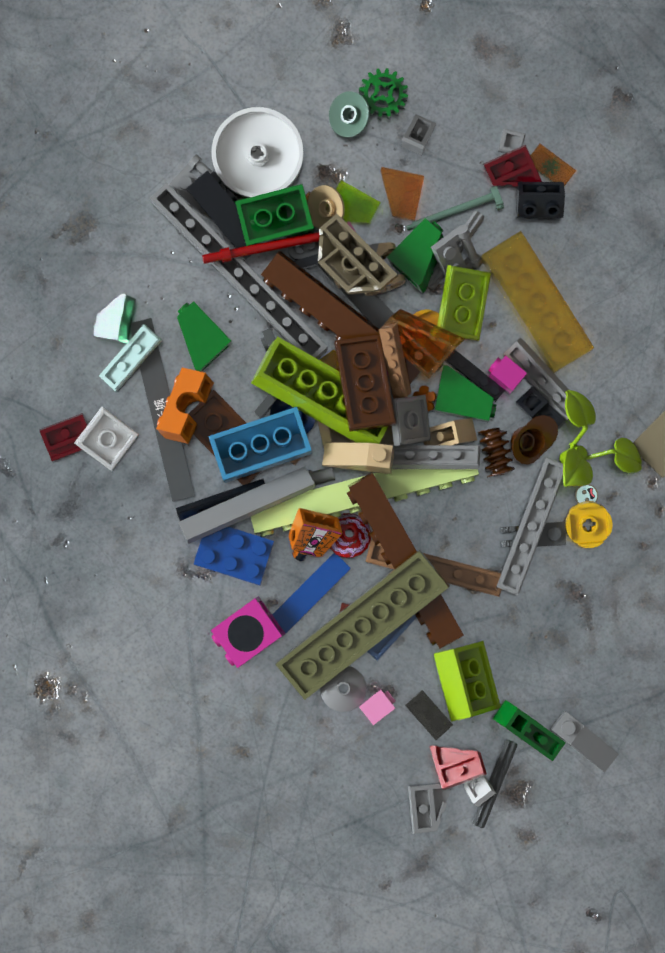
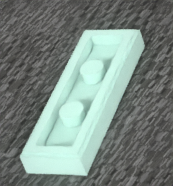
(130, 357)

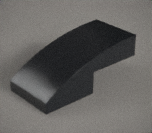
(536, 405)

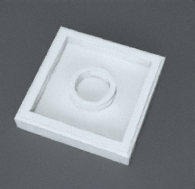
(106, 438)

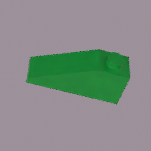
(529, 730)

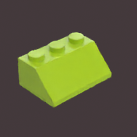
(467, 681)

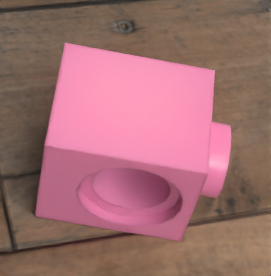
(378, 706)

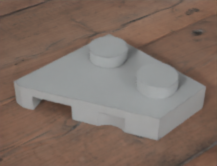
(427, 806)

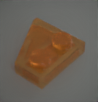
(403, 192)

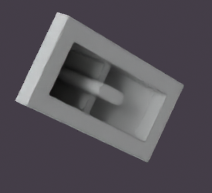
(418, 134)

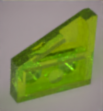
(357, 204)

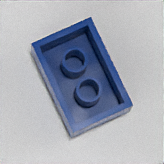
(235, 554)

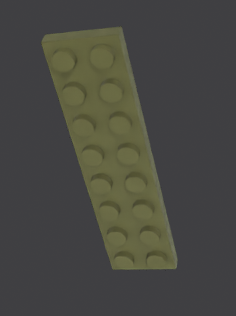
(362, 624)

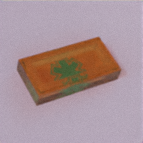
(551, 165)

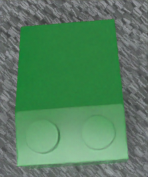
(275, 215)

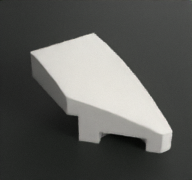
(479, 790)

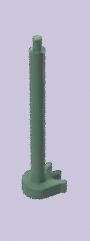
(494, 195)

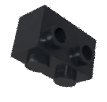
(540, 200)

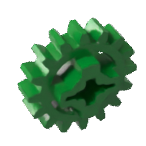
(391, 87)

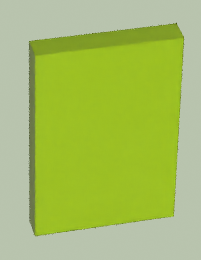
(464, 301)

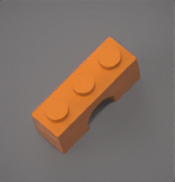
(188, 388)

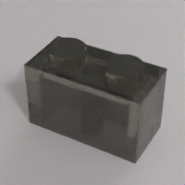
(428, 714)

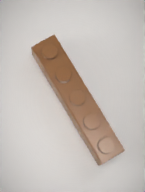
(395, 361)

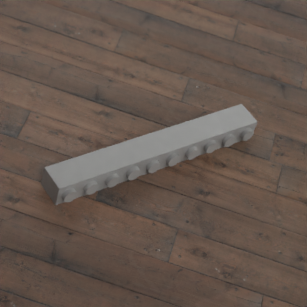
(238, 273)

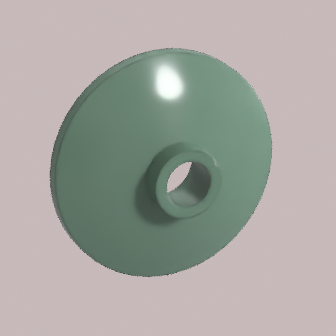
(341, 112)

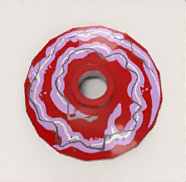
(352, 546)

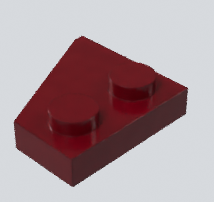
(512, 168)

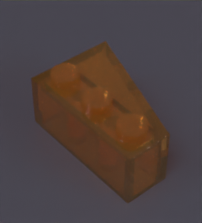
(423, 342)

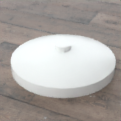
(257, 152)

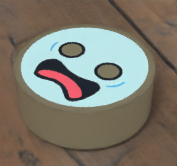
(586, 493)

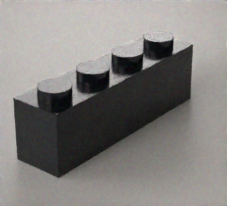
(219, 206)

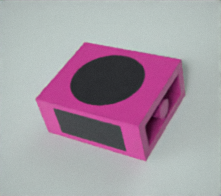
(247, 632)

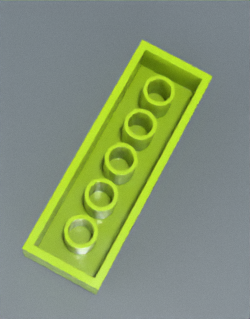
(310, 387)

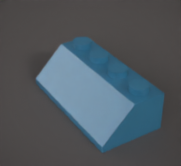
(260, 445)

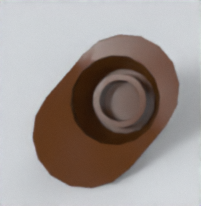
(534, 439)

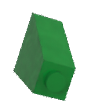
(414, 254)
(202, 336)
(462, 398)

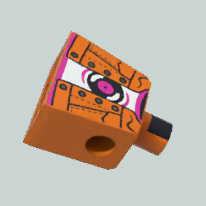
(313, 533)

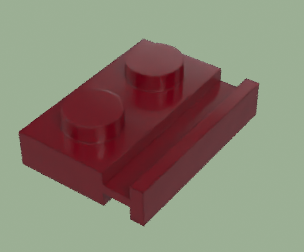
(61, 436)

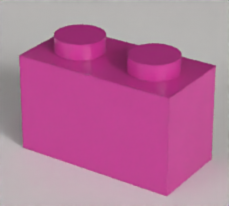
(506, 374)

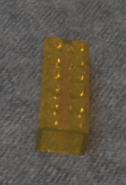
(536, 302)

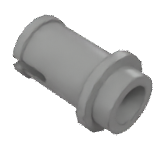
(322, 475)

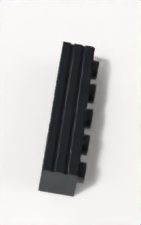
(475, 375)

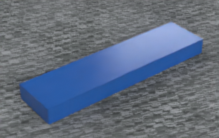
(310, 592)

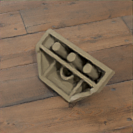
(351, 259)

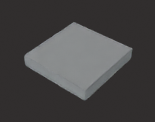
(411, 420)

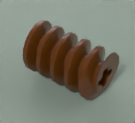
(496, 452)

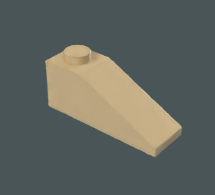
(359, 456)

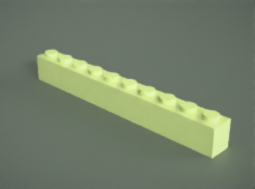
(334, 497)

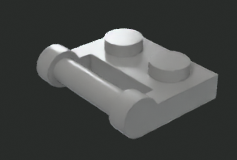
(185, 178)
(448, 253)

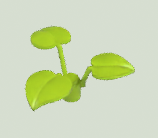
(574, 460)

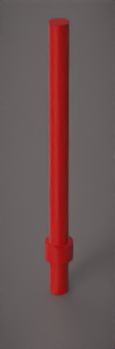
(227, 254)

